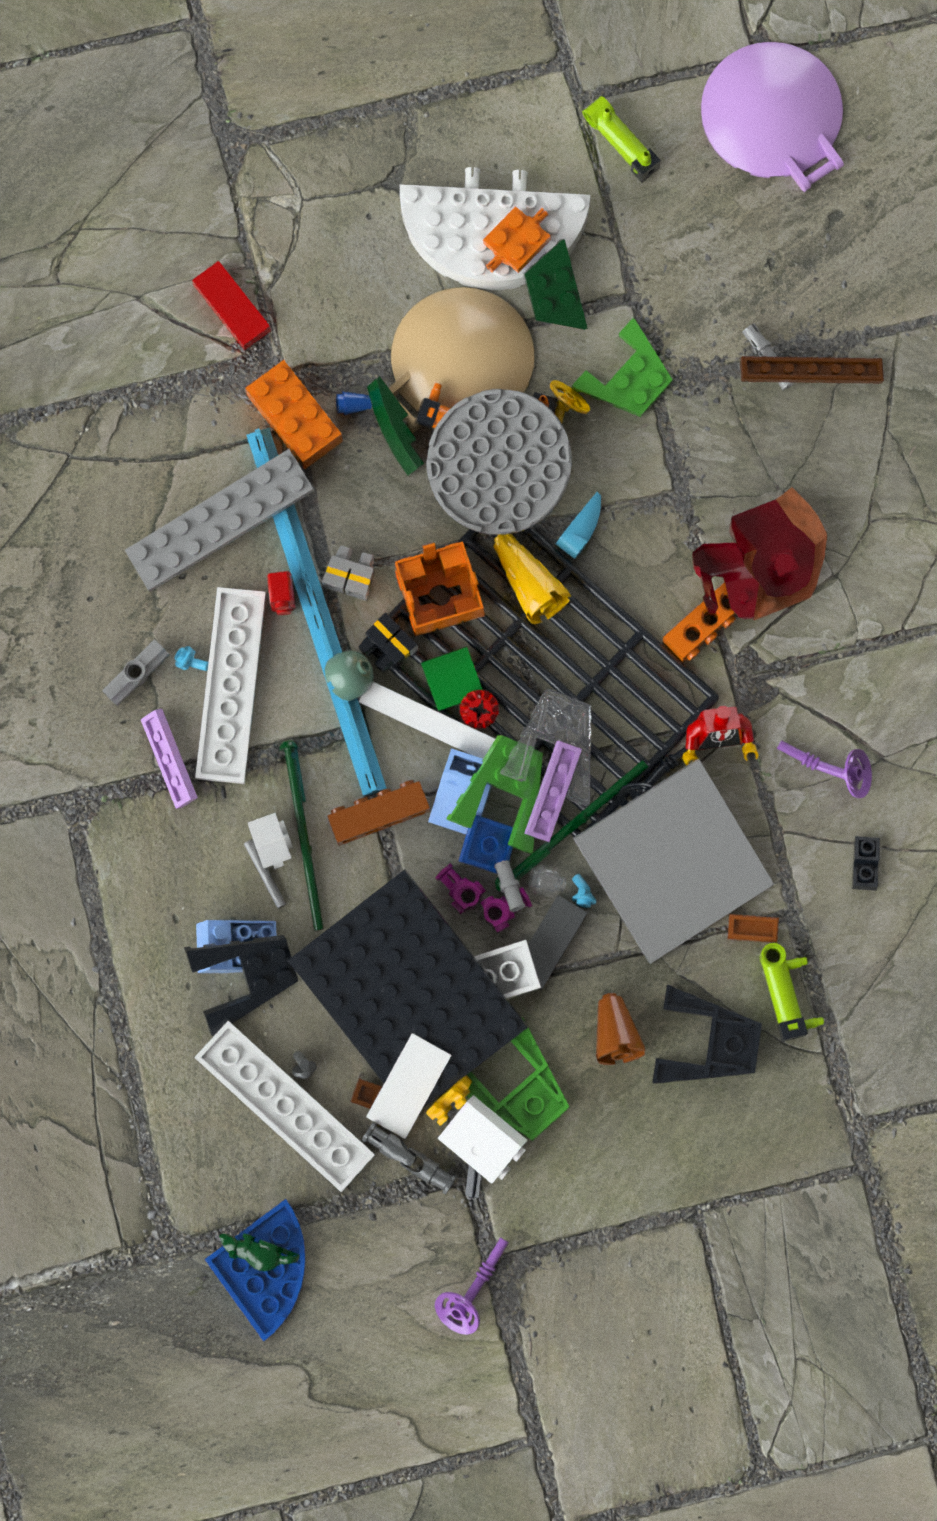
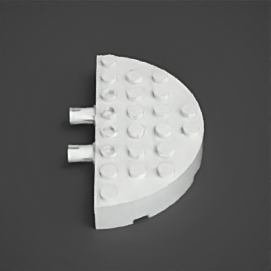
(452, 222)

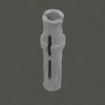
(762, 347)

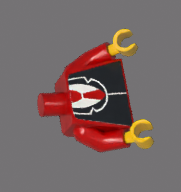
(719, 729)

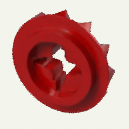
(473, 700)

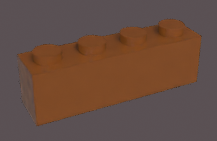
(379, 812)

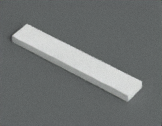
(427, 720)

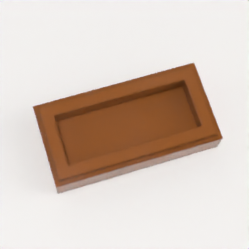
(753, 928)

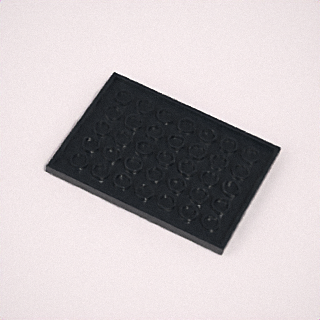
(402, 972)

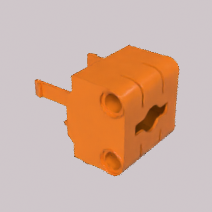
(435, 567)

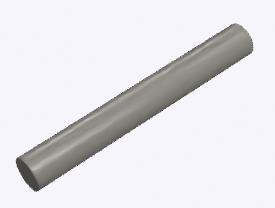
(265, 875)

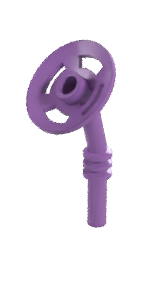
(851, 773)
(464, 1304)

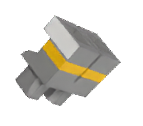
(359, 578)

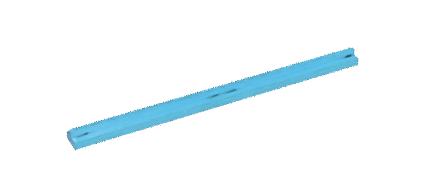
(325, 637)

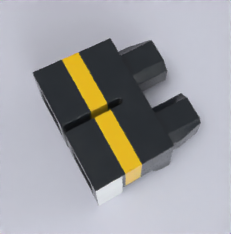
(390, 641)

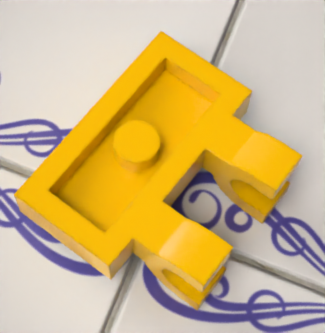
(454, 1094)

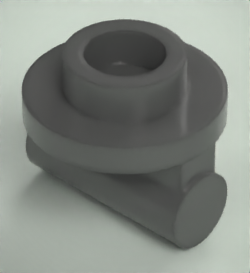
(304, 1068)

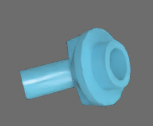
(185, 658)
(584, 897)

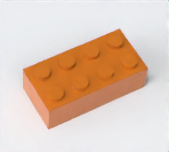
(294, 414)

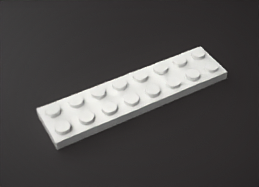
(230, 685)
(284, 1106)

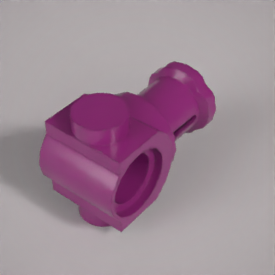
(460, 887)
(502, 904)

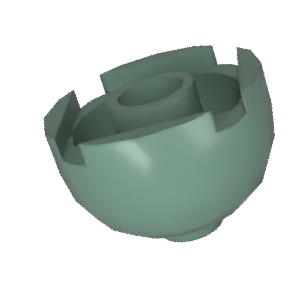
(349, 674)

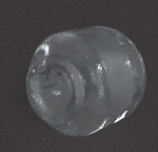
(546, 881)

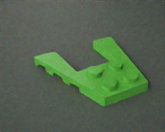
(489, 773)
(535, 1101)

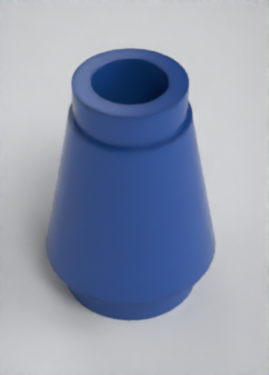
(352, 402)

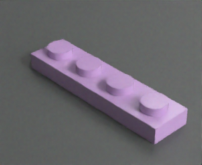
(169, 758)
(553, 791)

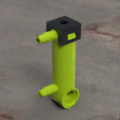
(602, 117)
(783, 996)

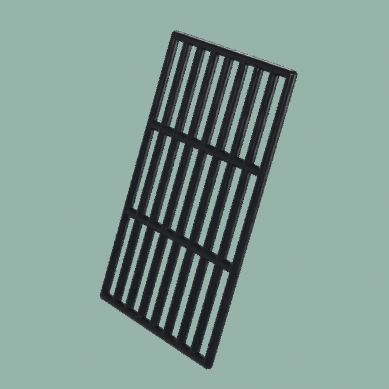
(592, 684)

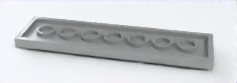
(219, 520)

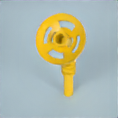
(568, 400)

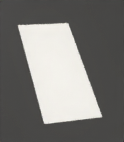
(408, 1086)

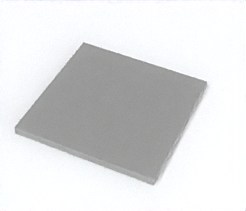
(673, 861)

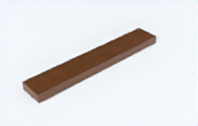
(811, 369)

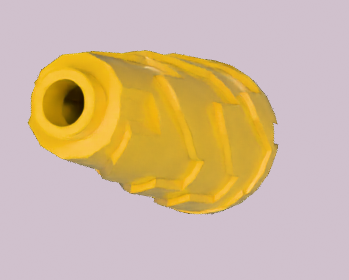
(531, 581)

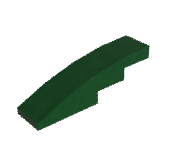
(390, 419)

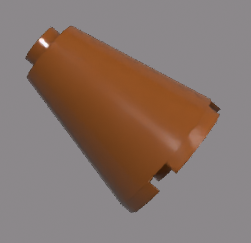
(616, 1032)

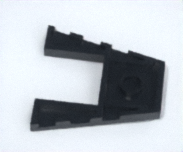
(264, 971)
(731, 1044)

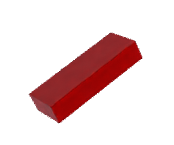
(231, 305)

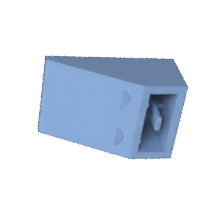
(453, 783)
(223, 931)

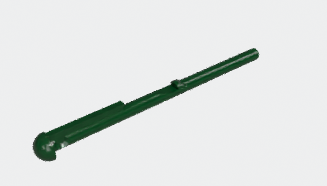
(298, 796)
(544, 850)

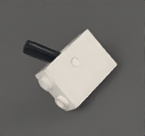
(483, 1143)

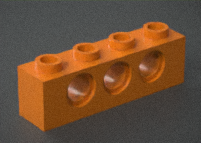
(687, 649)

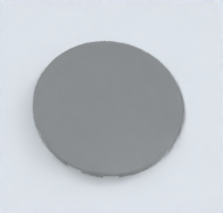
(499, 462)

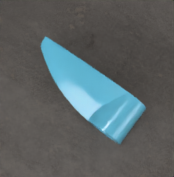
(581, 529)

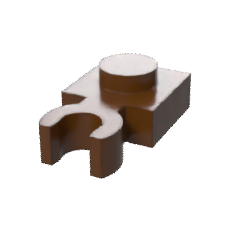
(365, 1093)

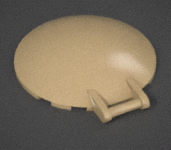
(464, 343)

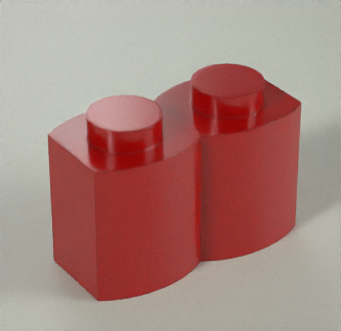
(281, 592)

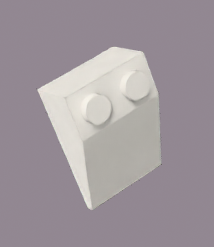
(511, 969)

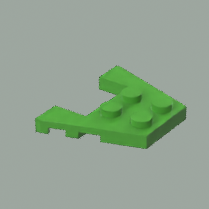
(638, 380)

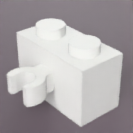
(271, 840)

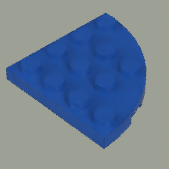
(268, 1295)

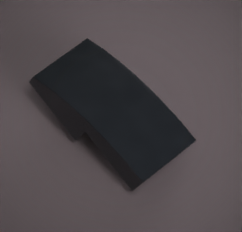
(865, 863)

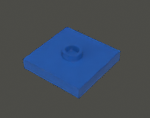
(486, 844)

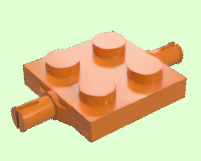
(516, 239)

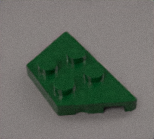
(554, 289)

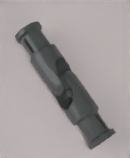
(397, 1150)

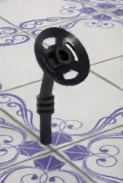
(637, 789)

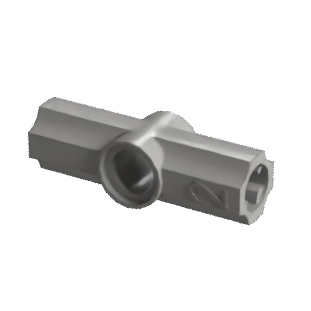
(123, 684)

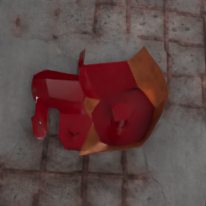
(770, 562)

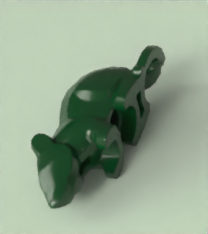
(261, 1256)

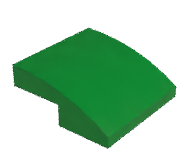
(451, 677)

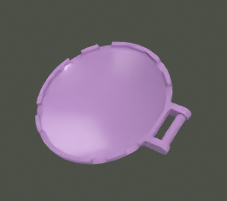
(774, 112)

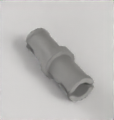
(509, 886)

